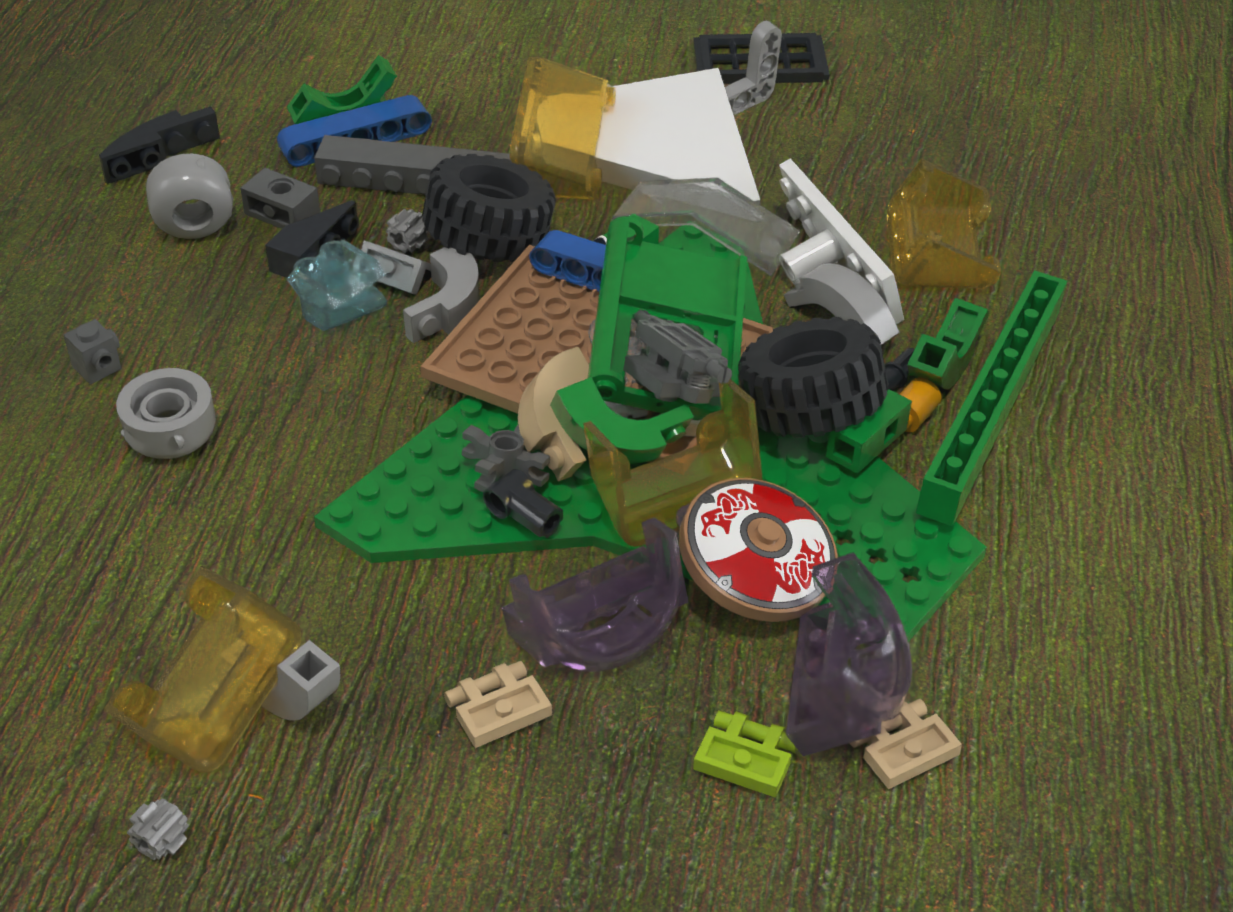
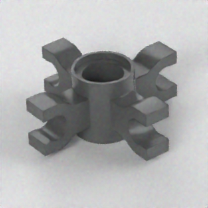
(501, 454)

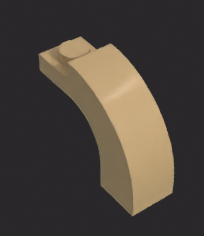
(537, 420)

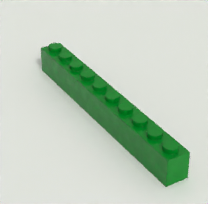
(990, 400)

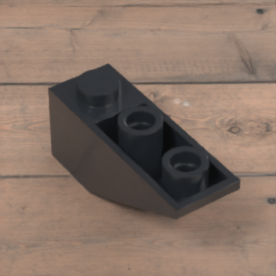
(308, 235)

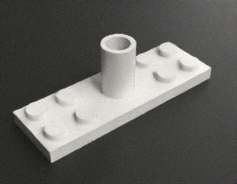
(830, 239)

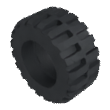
(487, 206)
(814, 376)

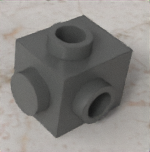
(93, 351)

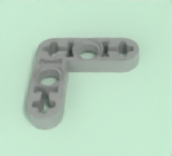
(760, 76)

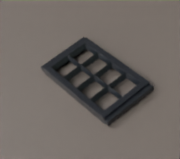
(815, 55)

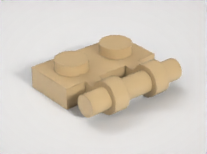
(501, 711)
(913, 749)

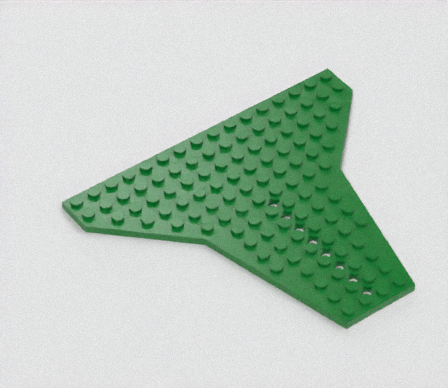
(427, 505)

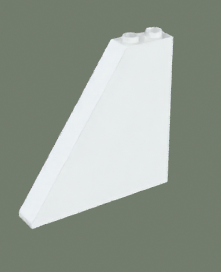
(673, 132)

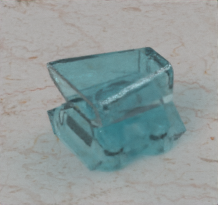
(337, 285)

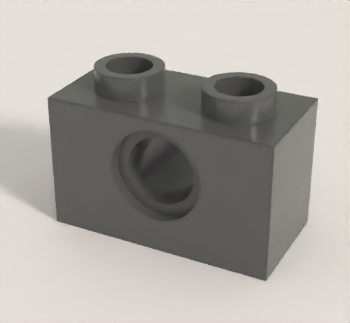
(279, 198)

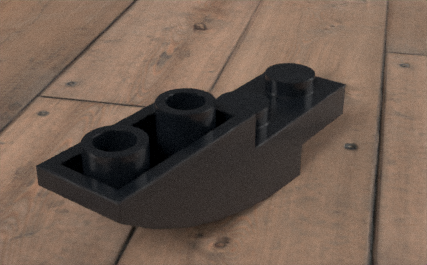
(154, 140)

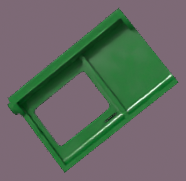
(674, 287)

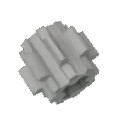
(407, 231)
(158, 829)

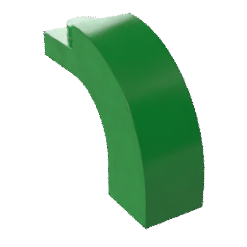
(314, 104)
(949, 353)
(634, 438)

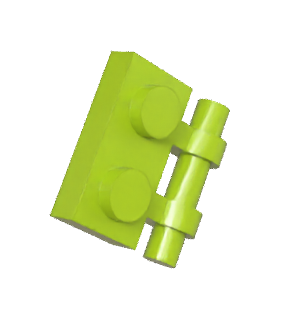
(743, 760)

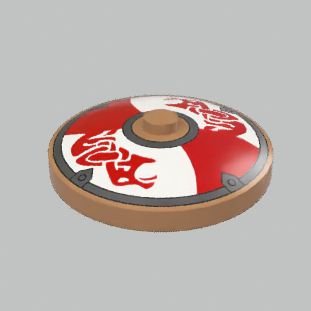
(755, 548)

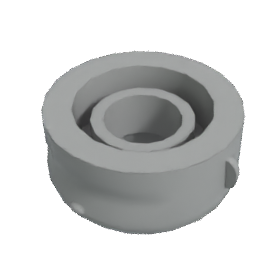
(184, 179)
(166, 413)

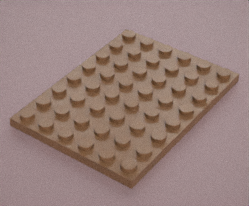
(522, 327)

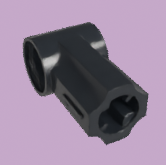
(517, 498)

